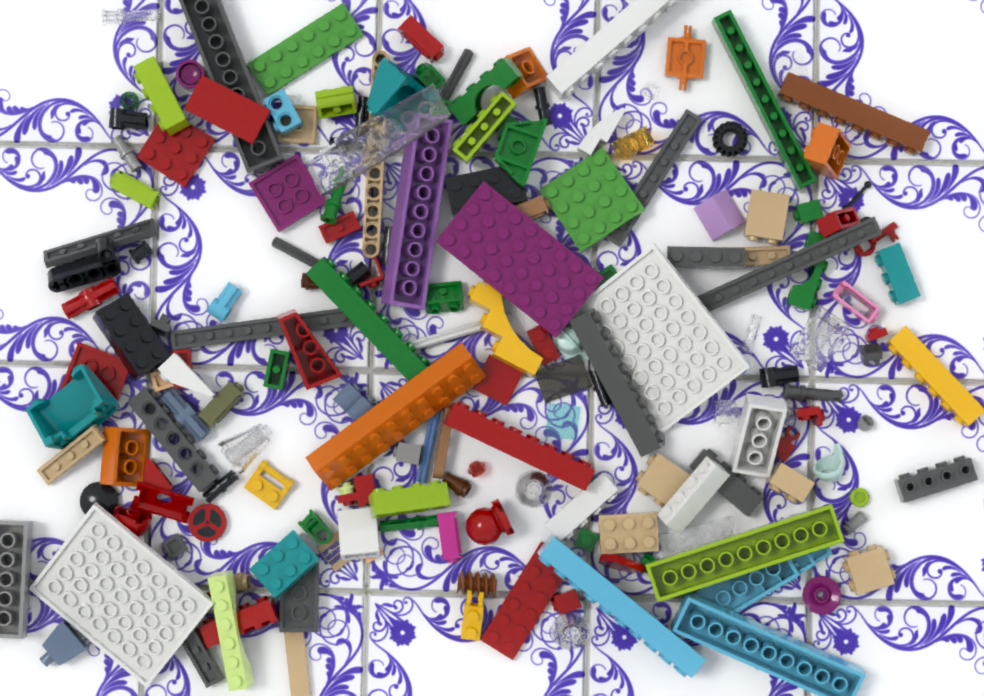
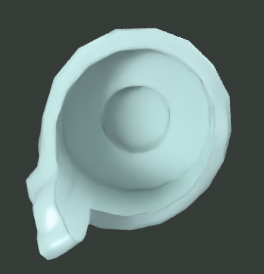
(830, 467)

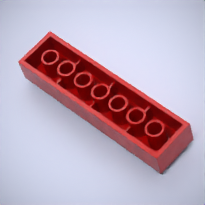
(518, 446)

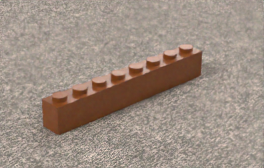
(853, 113)

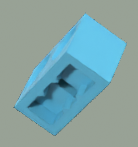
(286, 110)

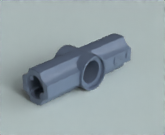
(185, 414)

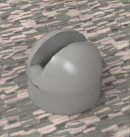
(865, 423)

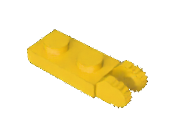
(472, 617)

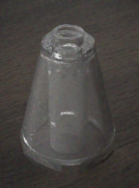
(245, 446)
(523, 489)
(570, 622)

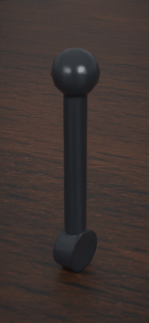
(867, 184)

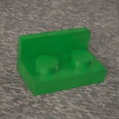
(444, 297)

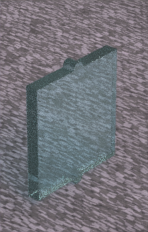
(562, 421)

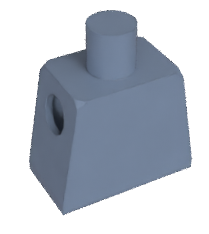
(62, 645)

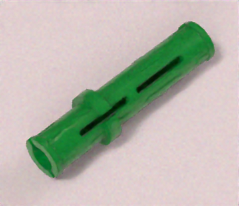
(409, 523)

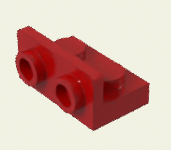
(810, 412)

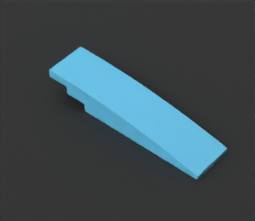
(750, 587)

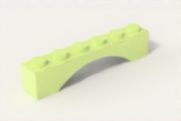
(235, 661)

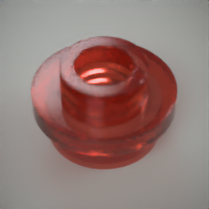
(476, 468)

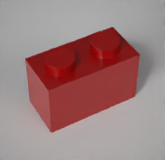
(837, 221)

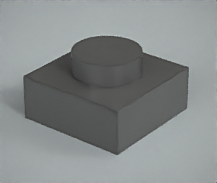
(174, 546)

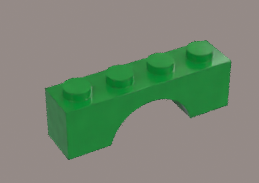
(468, 106)
(803, 295)

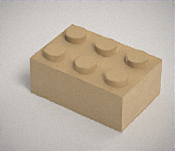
(628, 533)

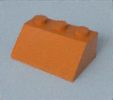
(124, 456)

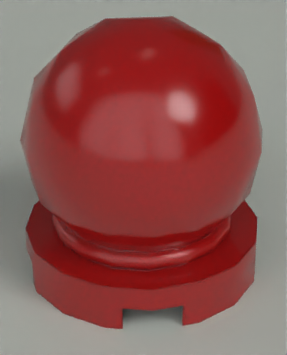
(487, 524)

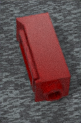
(421, 39)

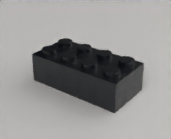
(463, 186)
(131, 336)

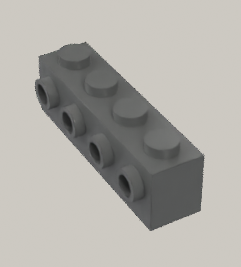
(935, 480)

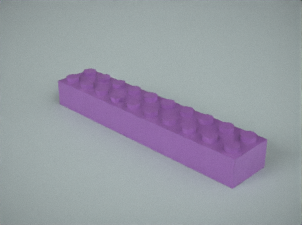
(416, 219)

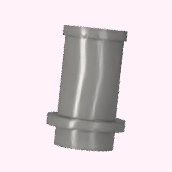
(854, 523)

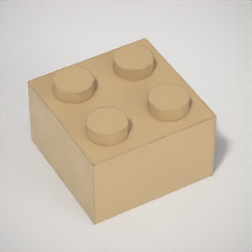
(790, 482)

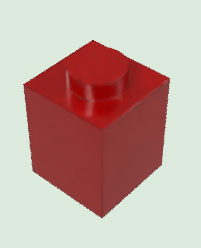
(566, 601)

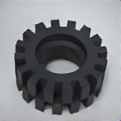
(730, 150)

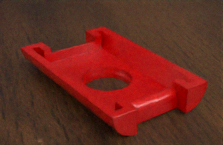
(148, 502)

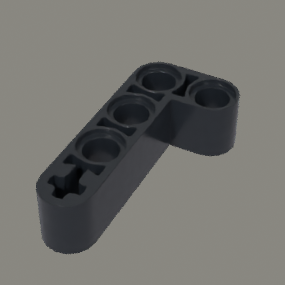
(86, 270)

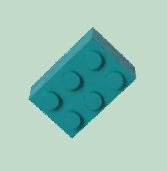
(285, 564)

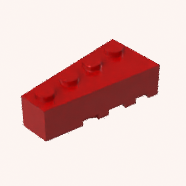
(309, 356)
(248, 618)

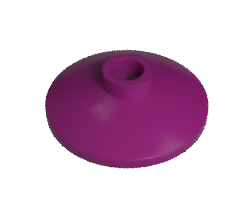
(831, 596)

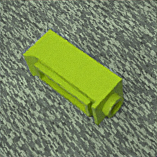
(134, 189)

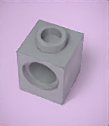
(407, 453)

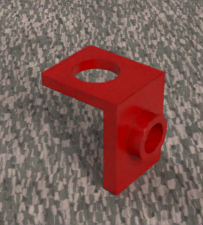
(374, 282)

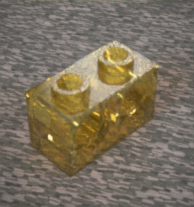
(632, 144)

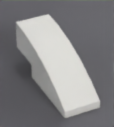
(600, 132)

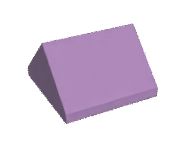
(719, 214)

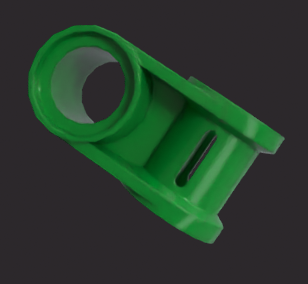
(315, 527)

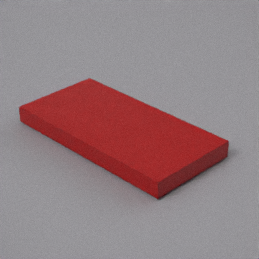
(227, 110)

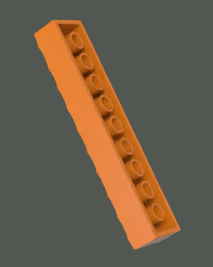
(395, 417)

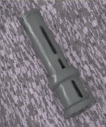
(802, 393)

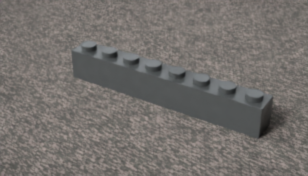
(617, 382)

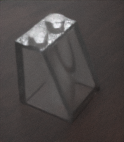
(819, 339)

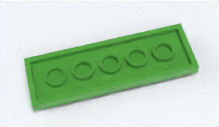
(305, 49)

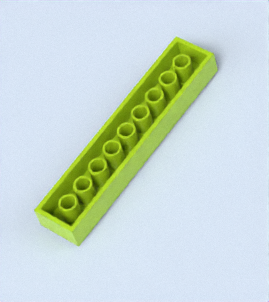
(744, 552)

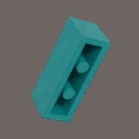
(896, 274)

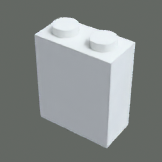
(358, 533)

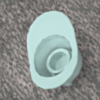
(569, 344)

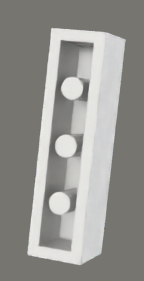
(693, 495)
(581, 507)

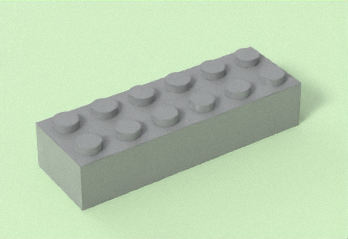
(15, 577)

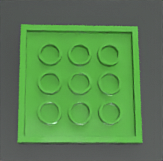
(592, 200)

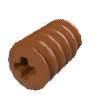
(477, 583)

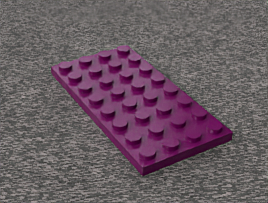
(519, 259)

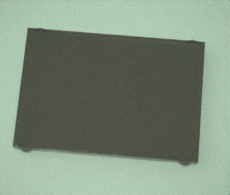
(563, 378)

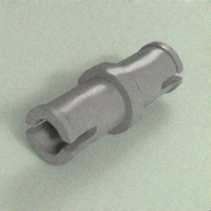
(126, 153)

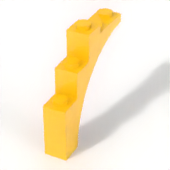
(509, 347)

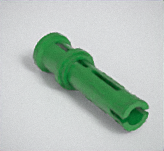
(333, 205)

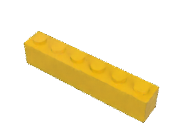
(934, 376)

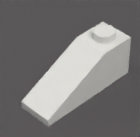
(179, 373)

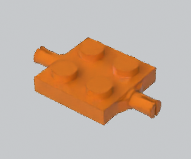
(685, 58)

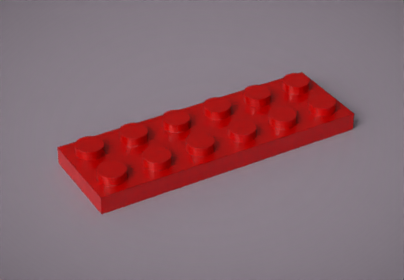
(522, 607)

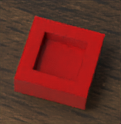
(875, 333)

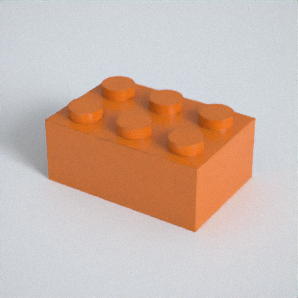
(827, 150)

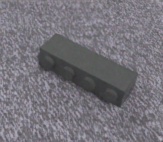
(706, 257)
(734, 488)

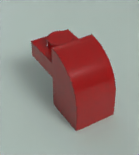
(364, 487)

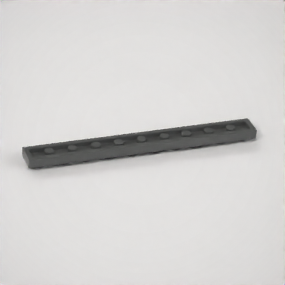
(790, 264)
(254, 329)

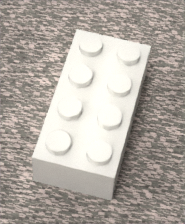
(758, 435)

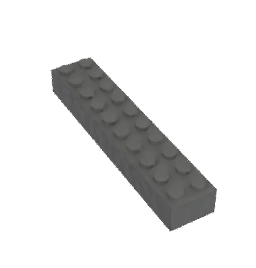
(228, 67)

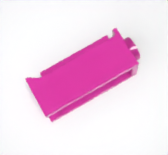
(449, 536)

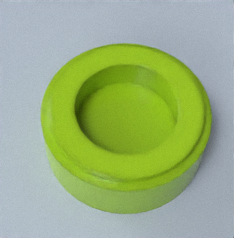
(859, 497)

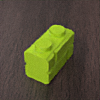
(335, 102)

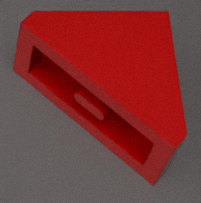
(154, 476)

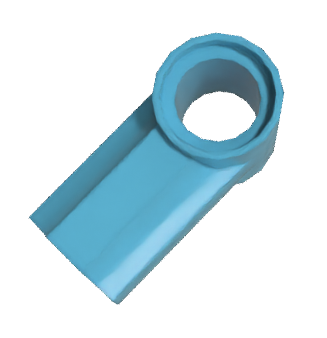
(222, 306)

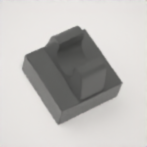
(162, 326)
(871, 352)

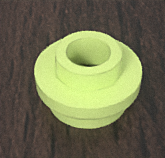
(346, 488)

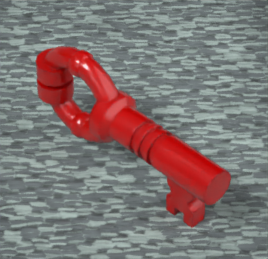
(888, 230)

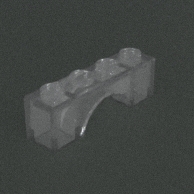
(727, 413)

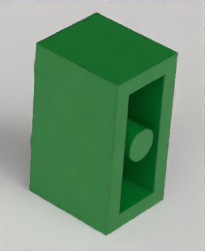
(277, 369)

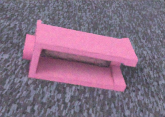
(855, 302)

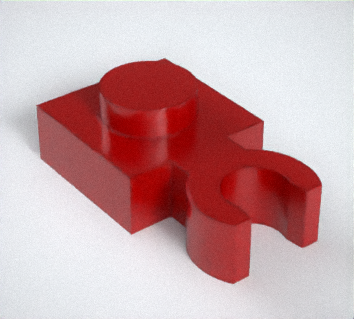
(785, 446)

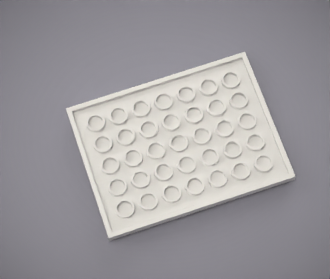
(665, 337)
(121, 595)

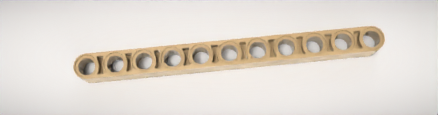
(371, 184)

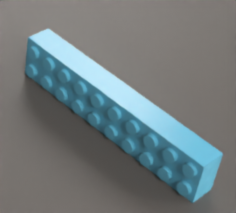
(625, 610)
(765, 648)

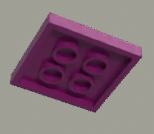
(287, 192)

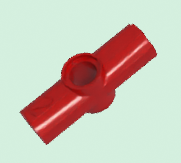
(90, 298)

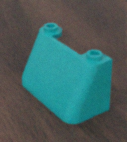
(390, 87)
(72, 409)

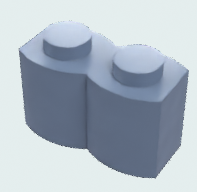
(353, 402)

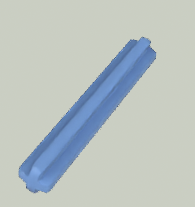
(428, 448)

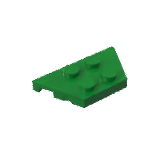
(519, 147)

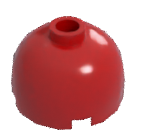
(134, 519)

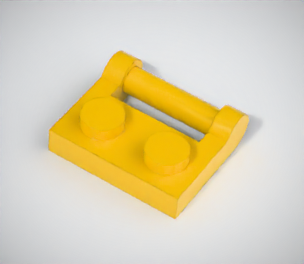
(266, 490)

